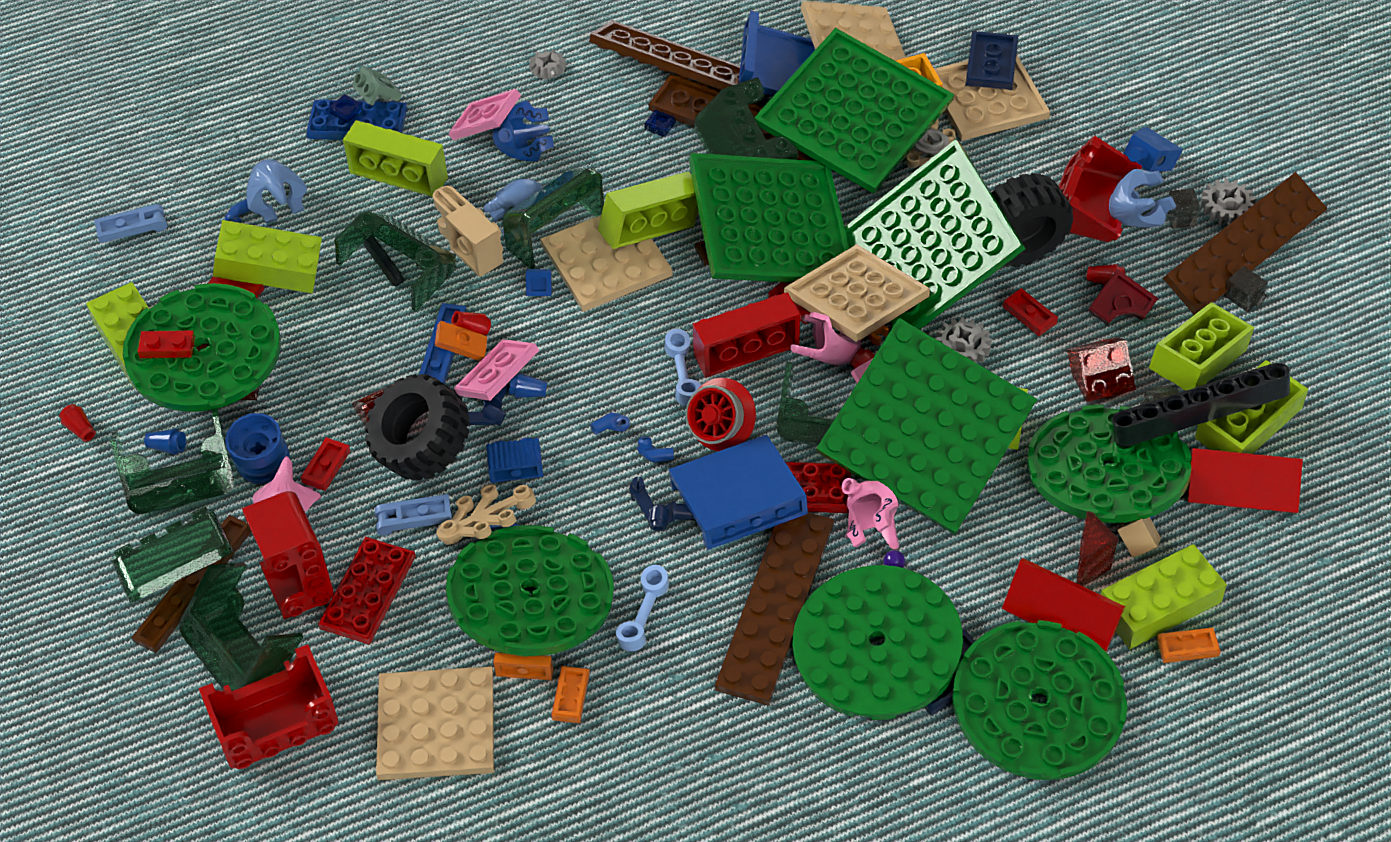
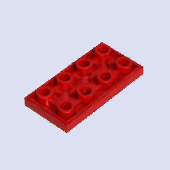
(1245, 480)
(822, 485)
(367, 590)
(1050, 597)

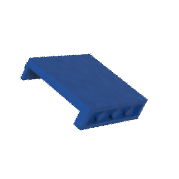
(771, 54)
(739, 491)

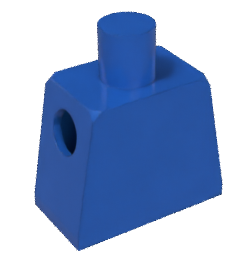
(1147, 149)

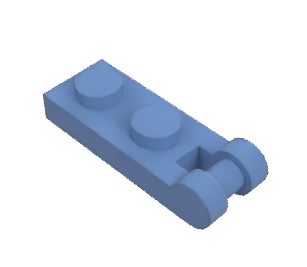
(130, 223)
(412, 513)

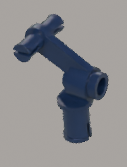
(492, 411)
(657, 515)

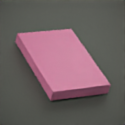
(484, 114)
(496, 369)

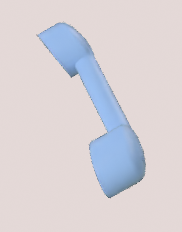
(677, 346)
(654, 584)

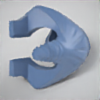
(271, 176)
(511, 195)
(1128, 207)

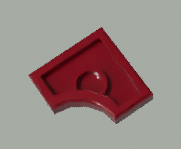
(1122, 297)

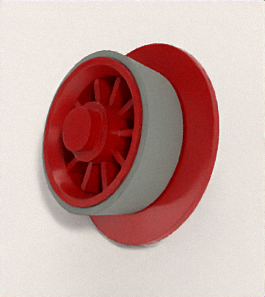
(721, 414)

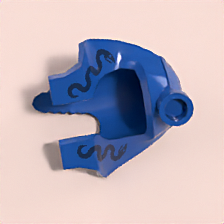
(513, 134)

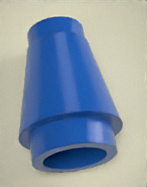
(527, 386)
(167, 441)

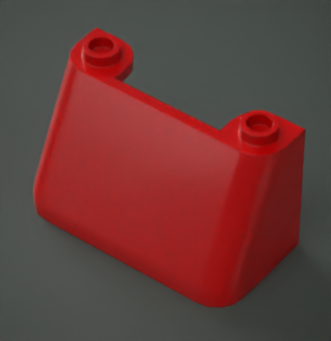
(1089, 185)

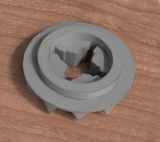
(552, 69)
(937, 140)

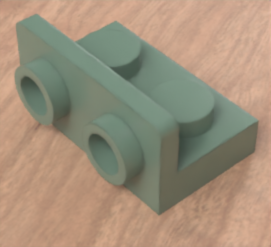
(373, 84)

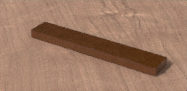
(170, 609)

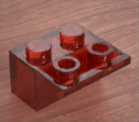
(1102, 368)

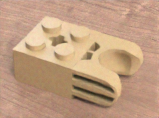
(468, 231)

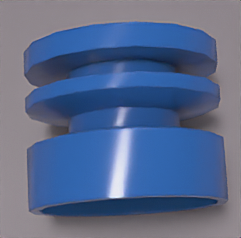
(256, 447)

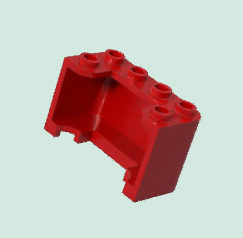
(290, 553)
(271, 712)

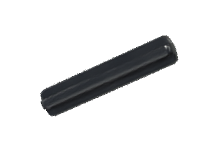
(383, 261)

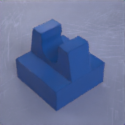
(538, 282)

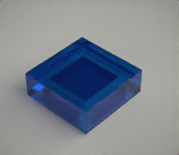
(345, 108)
(659, 123)

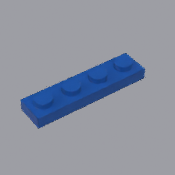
(438, 360)

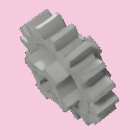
(1226, 200)
(965, 338)

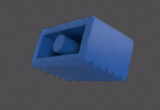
(514, 460)

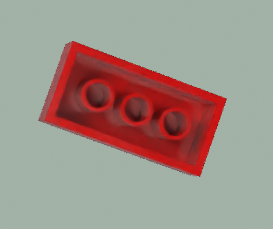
(746, 334)

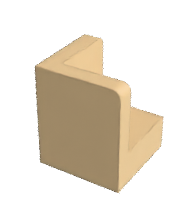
(1139, 536)

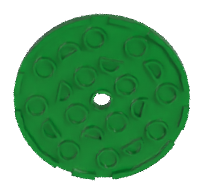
(239, 356)
(1070, 470)
(495, 610)
(887, 679)
(1031, 738)

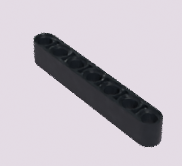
(1201, 404)

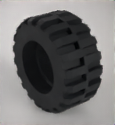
(1036, 213)
(436, 443)

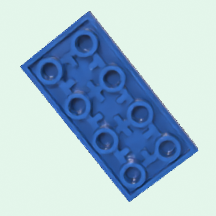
(329, 127)

